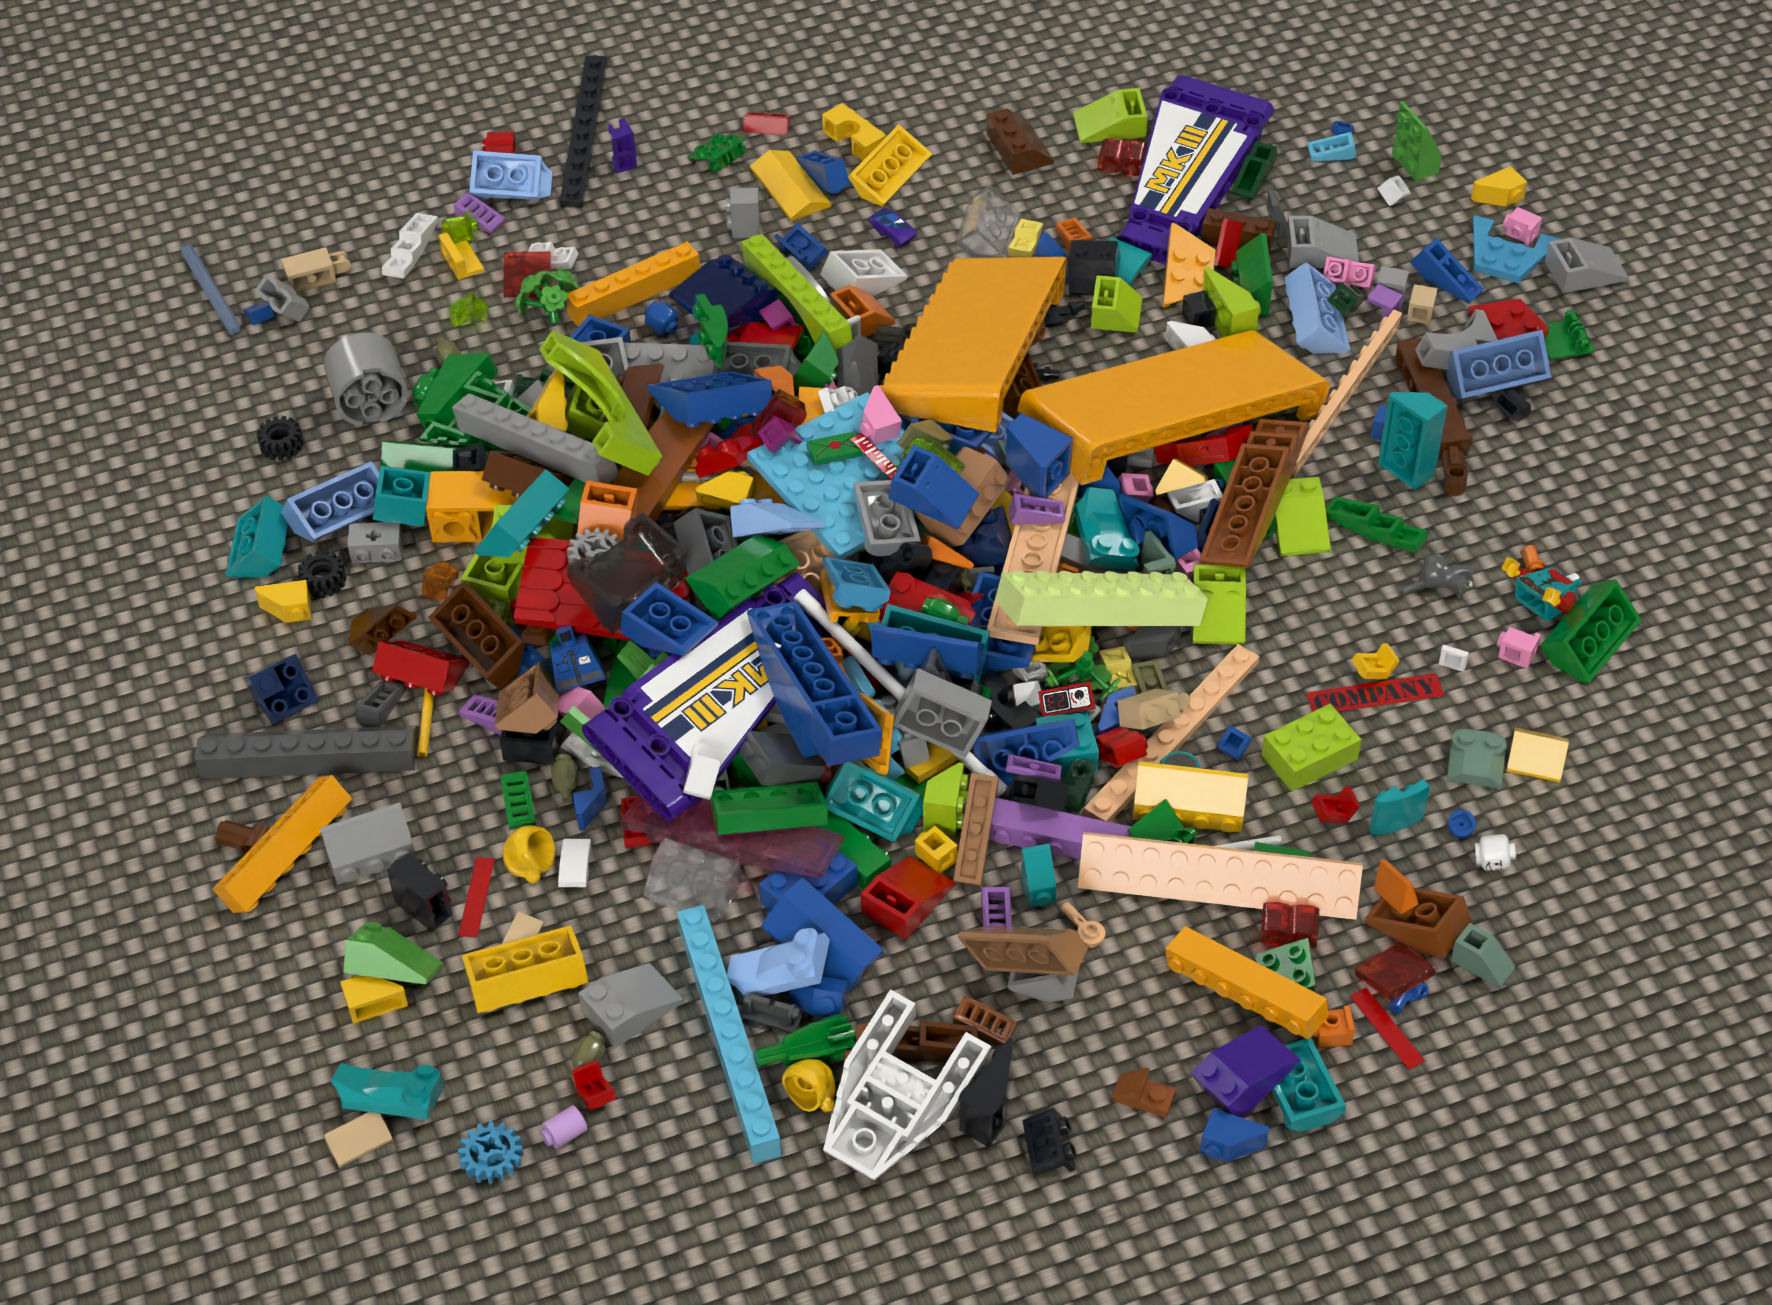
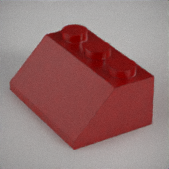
(419, 666)

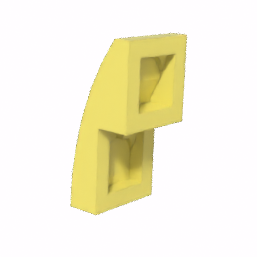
(1025, 238)
(1119, 665)

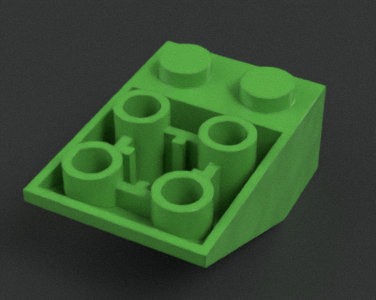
(1415, 146)

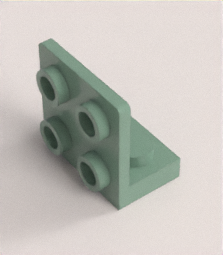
(1155, 557)

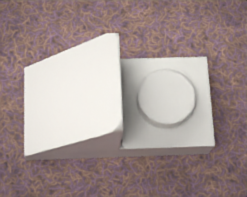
(1191, 499)
(702, 770)

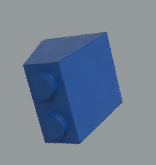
(1037, 455)

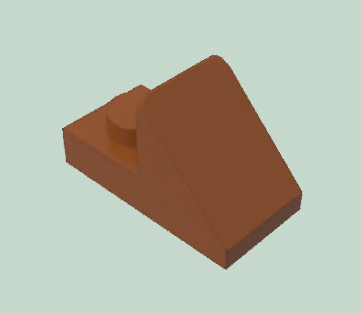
(1143, 1094)

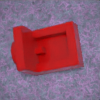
(1336, 808)
(592, 1086)

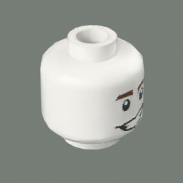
(1495, 852)

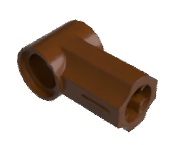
(1454, 471)
(239, 835)

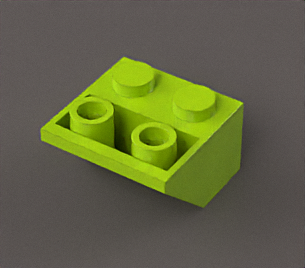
(1115, 305)
(945, 801)

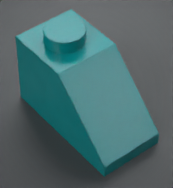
(1038, 875)

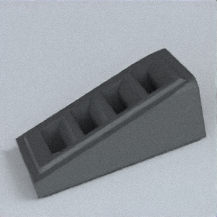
(378, 705)

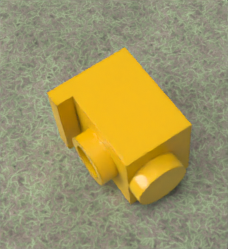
(936, 849)

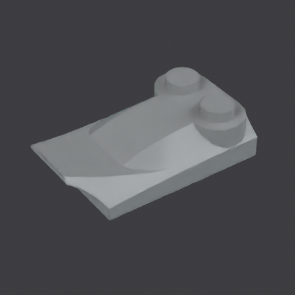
(883, 520)

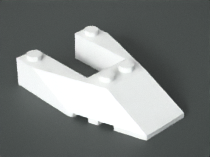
(889, 1105)

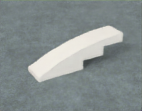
(409, 248)

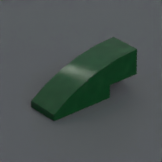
(1255, 170)

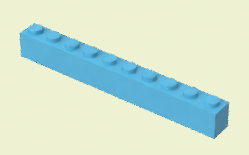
(729, 1035)

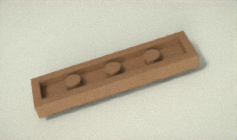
(976, 829)

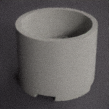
(365, 378)

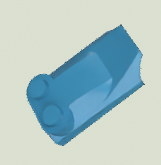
(856, 584)

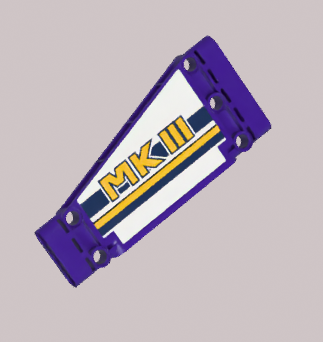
(1191, 159)
(699, 697)

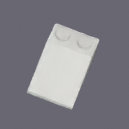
(863, 269)

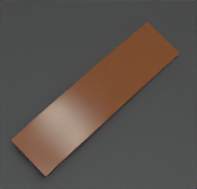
(678, 448)
(1254, 492)

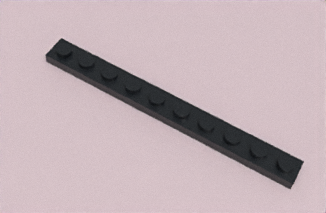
(583, 132)

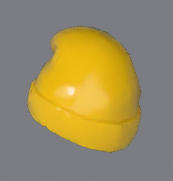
(529, 852)
(810, 1085)

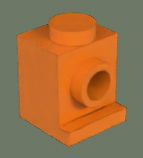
(1336, 1030)

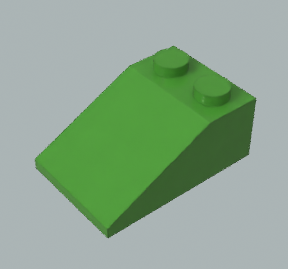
(388, 955)

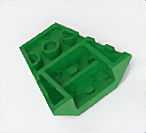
(484, 389)

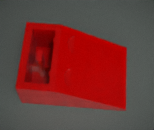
(763, 334)
(904, 896)

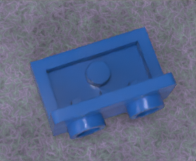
(802, 247)

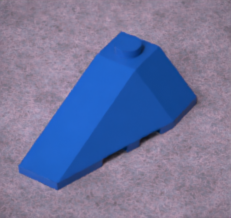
(1036, 742)

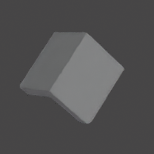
(1393, 279)

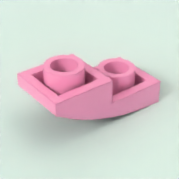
(1344, 270)

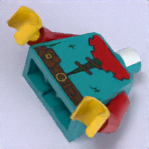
(1543, 591)

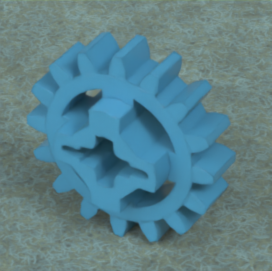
(491, 1153)

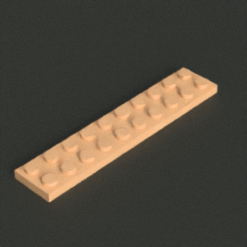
(1033, 550)
(1218, 874)

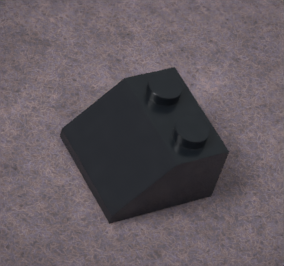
(1091, 259)

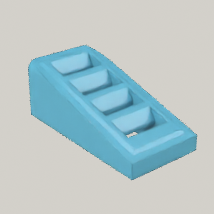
(1340, 148)

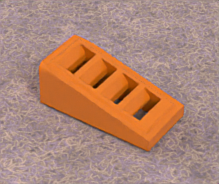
(1078, 233)
(945, 554)

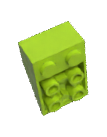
(1113, 116)
(1226, 604)

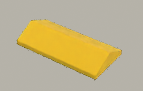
(889, 166)
(789, 184)
(1062, 643)

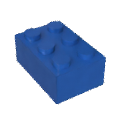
(835, 884)

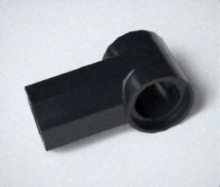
(906, 559)

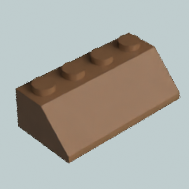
(988, 479)
(528, 702)
(1025, 949)

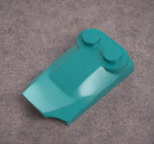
(1105, 531)
(873, 801)
(390, 1092)
(1308, 1092)

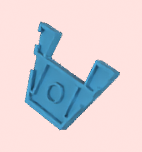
(1504, 258)

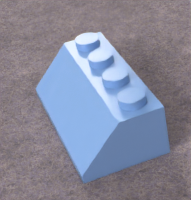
(1315, 320)

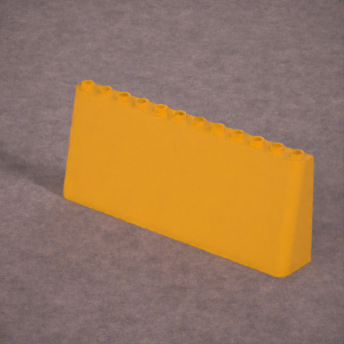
(973, 339)
(1173, 398)

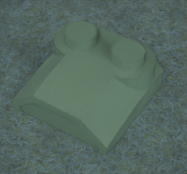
(1476, 758)

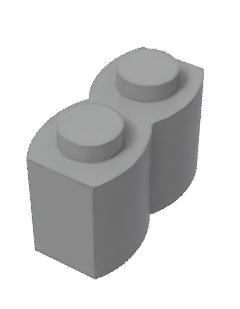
(282, 298)

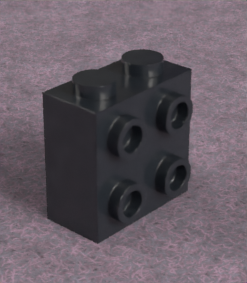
(420, 891)

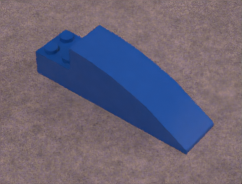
(812, 688)

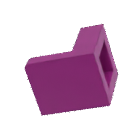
(776, 315)
(777, 433)

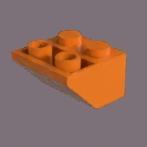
(854, 301)
(607, 508)

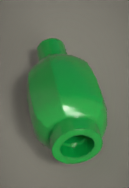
(423, 385)
(943, 609)

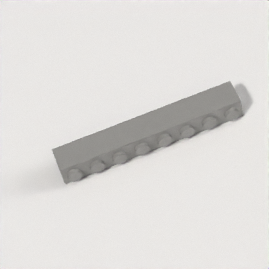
(533, 440)

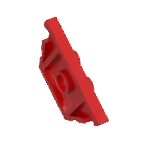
(1511, 318)

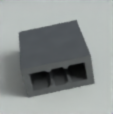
(778, 760)

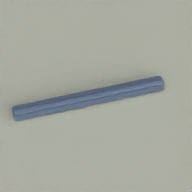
(210, 289)

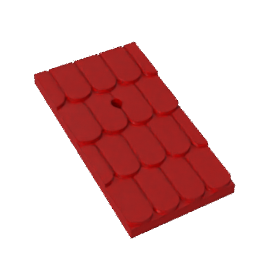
(551, 600)

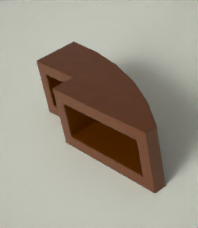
(931, 1041)

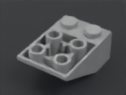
(1315, 240)
(1582, 265)

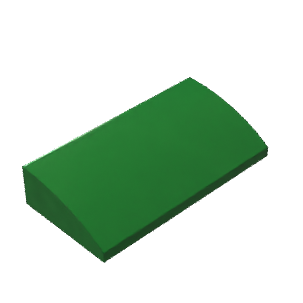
(768, 808)

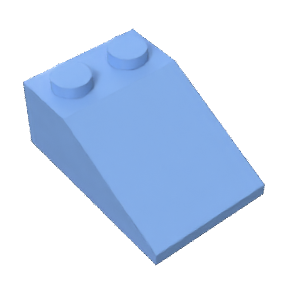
(769, 519)

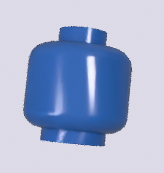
(661, 318)

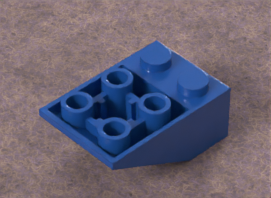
(932, 488)

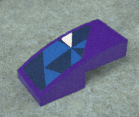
(894, 226)

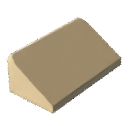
(357, 1138)

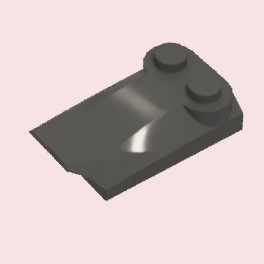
(750, 356)
(858, 365)

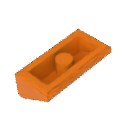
(1395, 887)

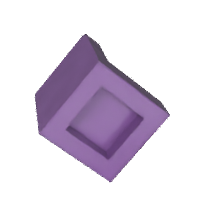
(1386, 299)

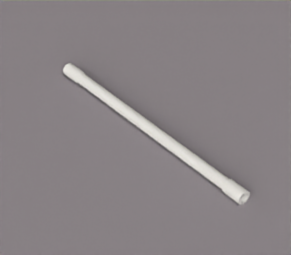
(814, 609)

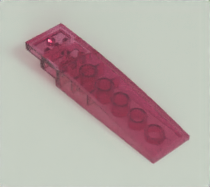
(787, 850)

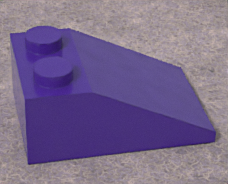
(1245, 1070)

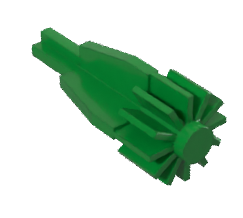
(815, 1041)

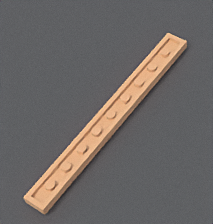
(1347, 386)
(1174, 733)

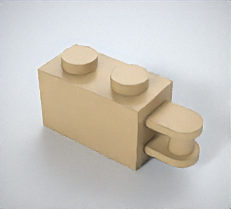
(314, 268)
(1151, 708)

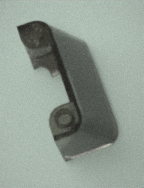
(628, 570)

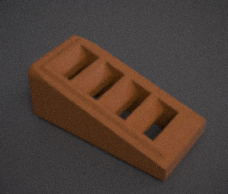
(978, 1010)

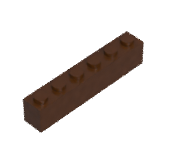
(1431, 381)

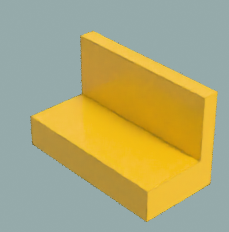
(460, 257)

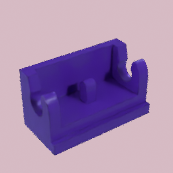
(623, 147)

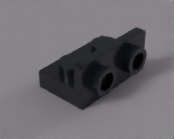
(1049, 1142)

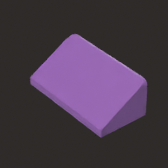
(1033, 768)

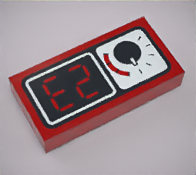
(1067, 699)

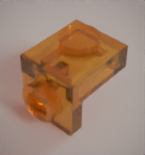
(437, 579)

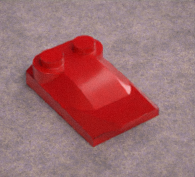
(727, 453)
(912, 593)

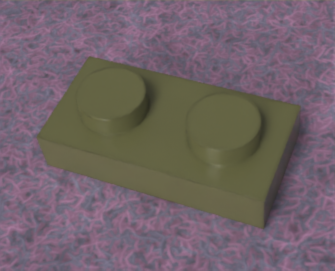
(1149, 676)

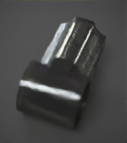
(892, 335)

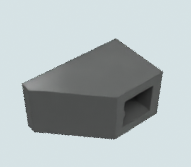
(1152, 642)

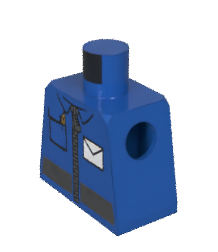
(574, 661)

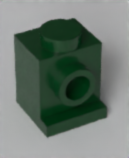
(1346, 298)

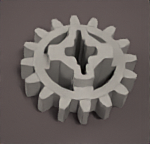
(590, 545)

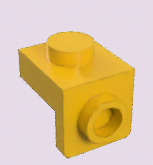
(1376, 665)

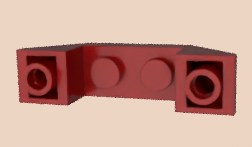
(1205, 449)

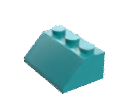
(258, 541)

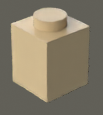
(1422, 304)

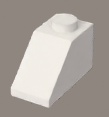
(1185, 335)

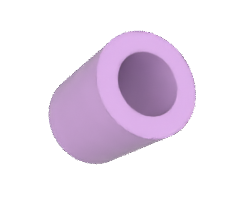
(563, 1127)

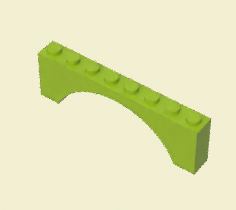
(813, 308)
(624, 436)

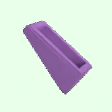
(471, 203)
(1026, 510)
(483, 718)
(996, 894)

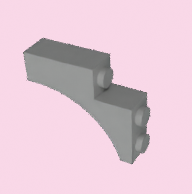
(1436, 348)

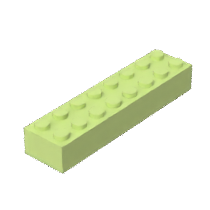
(1100, 599)

